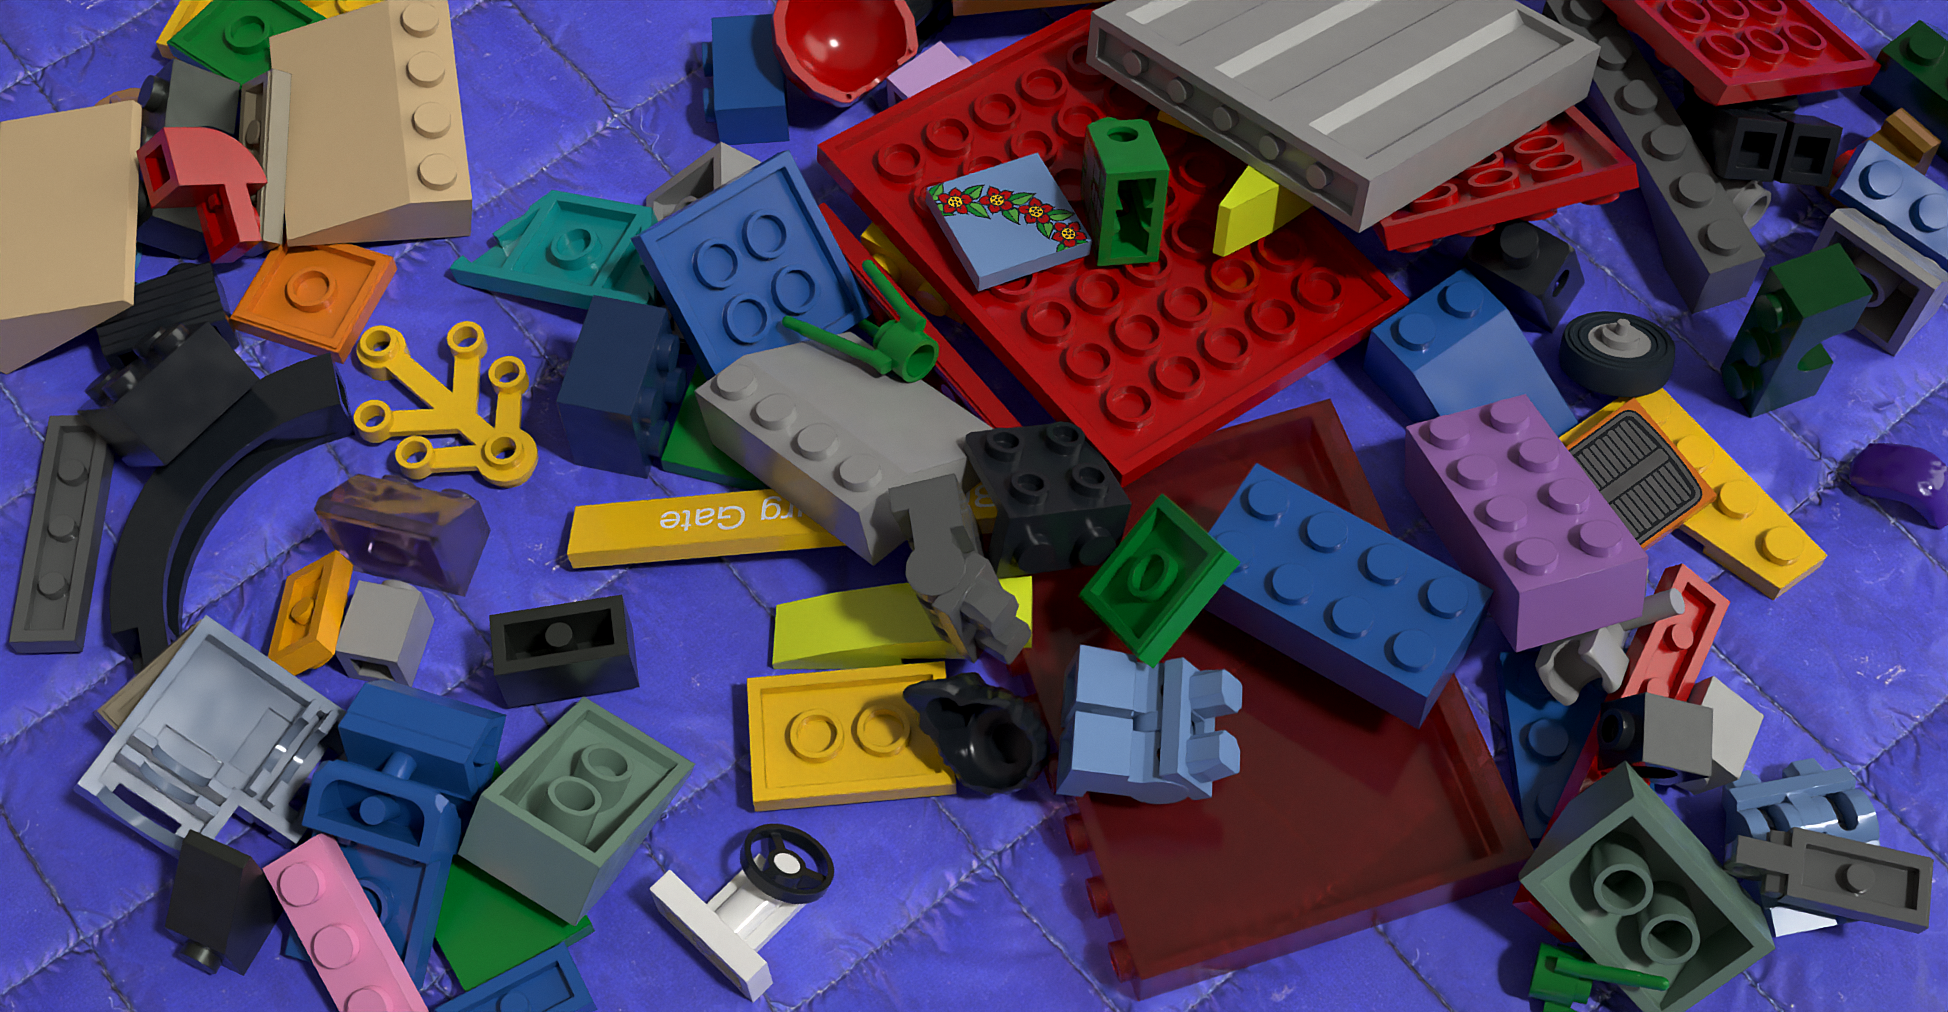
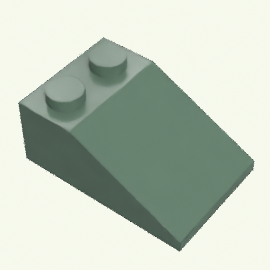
(574, 809)

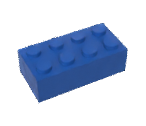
(1344, 596)

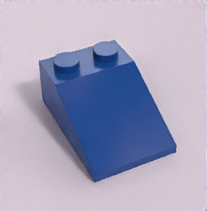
(1457, 354)

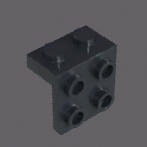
(1051, 498)

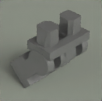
(952, 571)

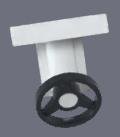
(750, 906)

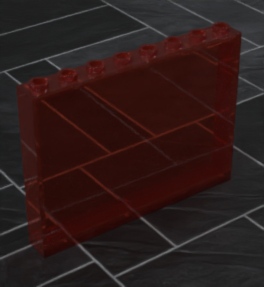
(1335, 800)

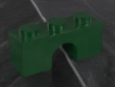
(1779, 344)

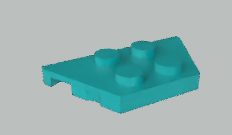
(567, 253)

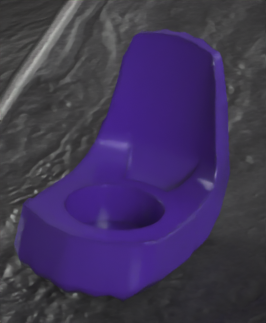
(1905, 476)

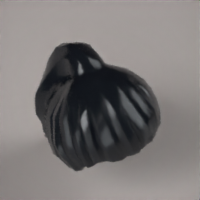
(981, 731)

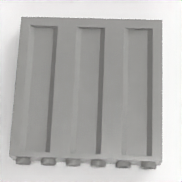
(1347, 96)

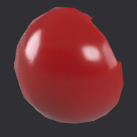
(842, 46)

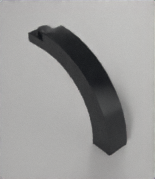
(188, 496)

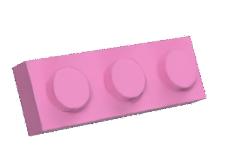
(341, 929)

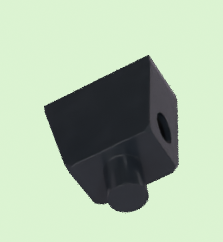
(1521, 269)

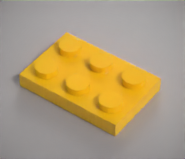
(841, 738)

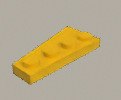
(1744, 524)

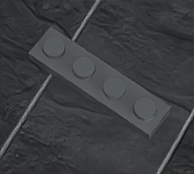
(63, 539)

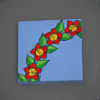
(1008, 221)

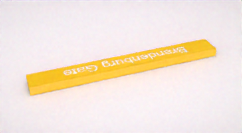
(708, 527)

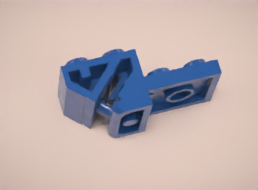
(403, 804)

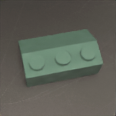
(1645, 893)

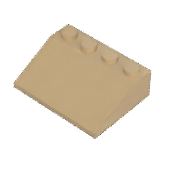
(374, 127)
(66, 225)

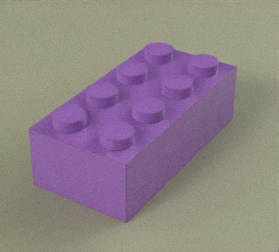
(1525, 522)

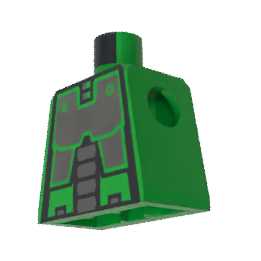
(1128, 165)

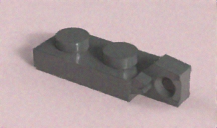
(1837, 876)

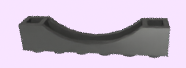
(1695, 221)

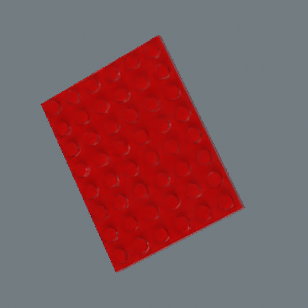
(1124, 350)

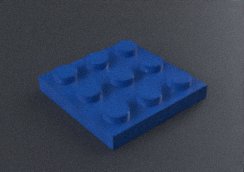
(746, 262)

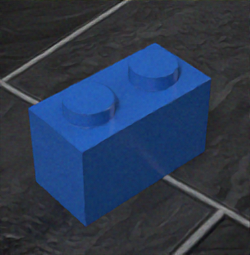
(748, 82)

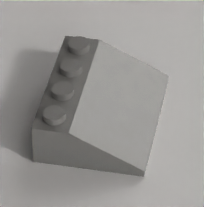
(836, 436)

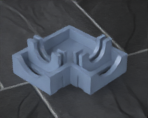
(214, 740)

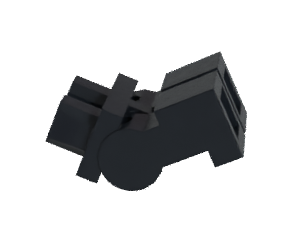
(1762, 139)

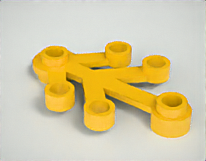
(449, 411)

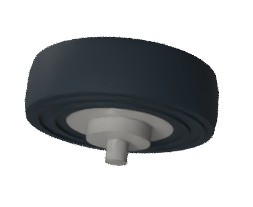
(1616, 354)

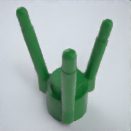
(896, 344)
(1567, 974)

